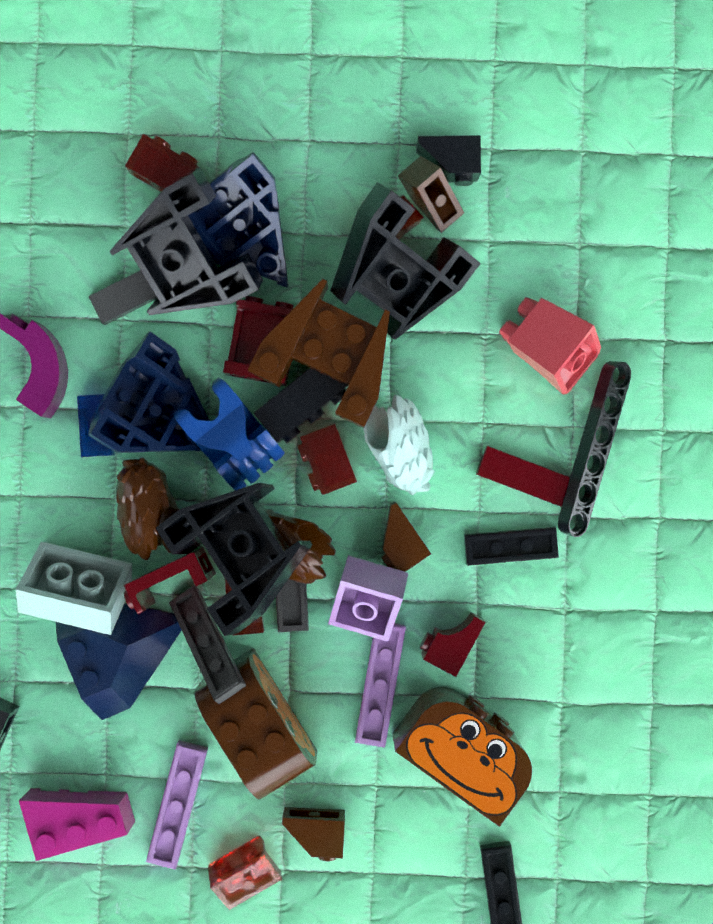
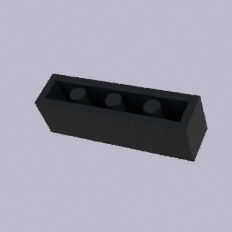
(299, 403)

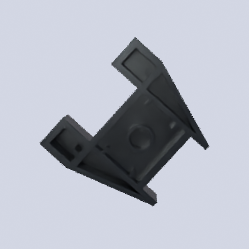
(176, 257)
(391, 271)
(243, 548)

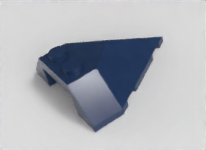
(244, 219)
(142, 403)
(117, 666)

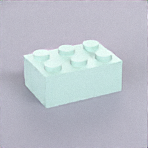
(74, 588)

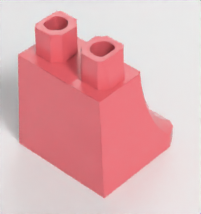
(553, 342)

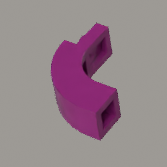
(48, 365)

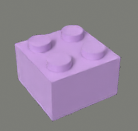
(368, 598)

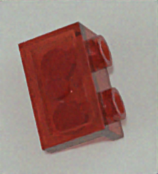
(243, 873)

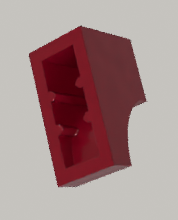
(451, 647)

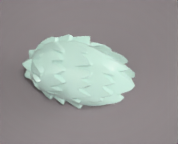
(401, 445)

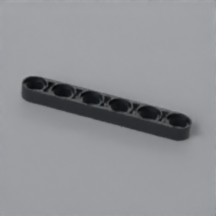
(597, 449)

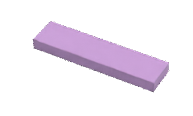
(380, 688)
(177, 804)

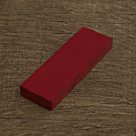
(523, 476)

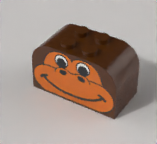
(258, 729)
(465, 751)

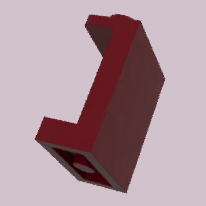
(251, 326)
(138, 592)

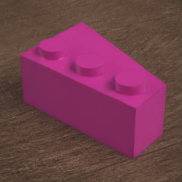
(74, 820)

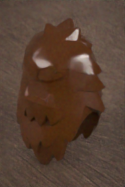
(143, 505)
(296, 530)

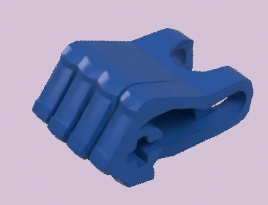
(232, 440)

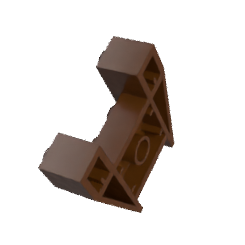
(332, 345)

